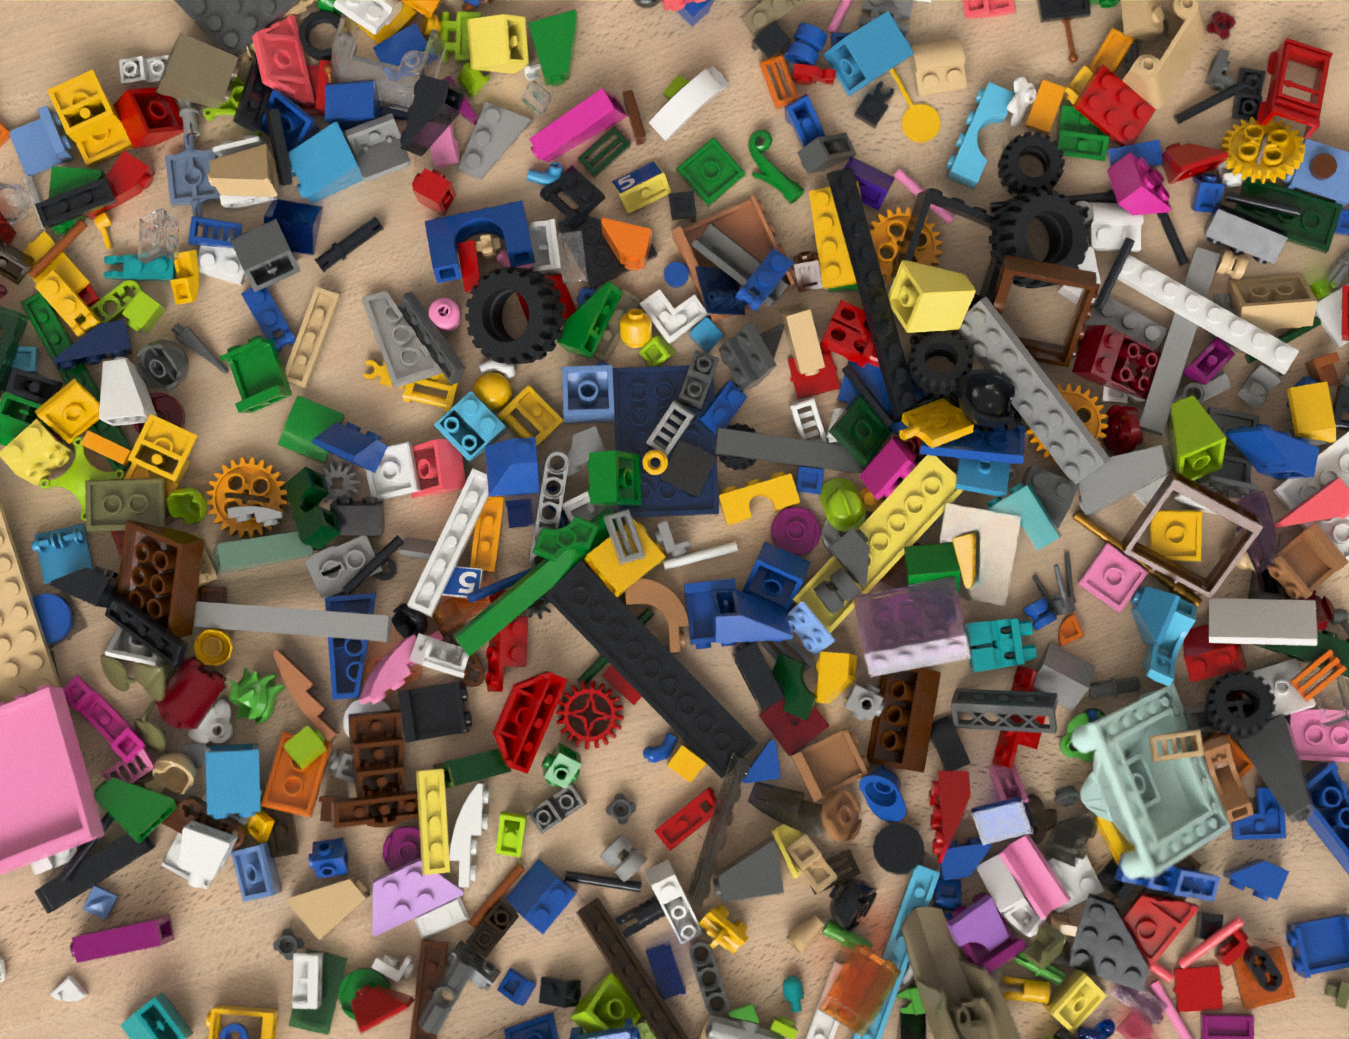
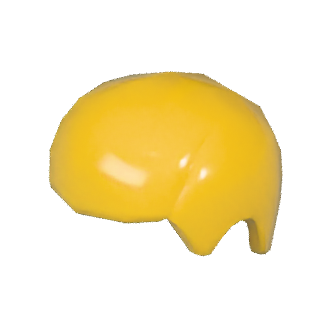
(493, 390)
(213, 647)

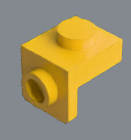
(1078, 83)

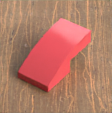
(987, 8)

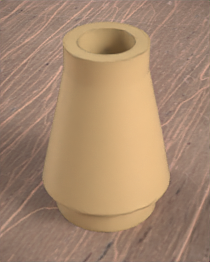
(804, 934)

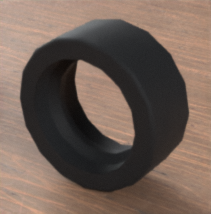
(308, 24)

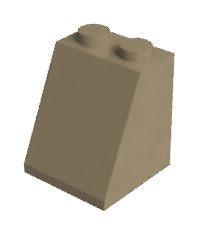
(198, 72)

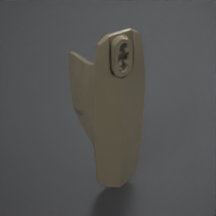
(955, 993)

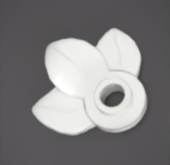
(1024, 96)
(217, 717)

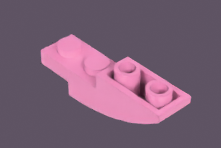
(391, 670)

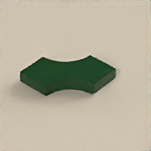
(798, 698)

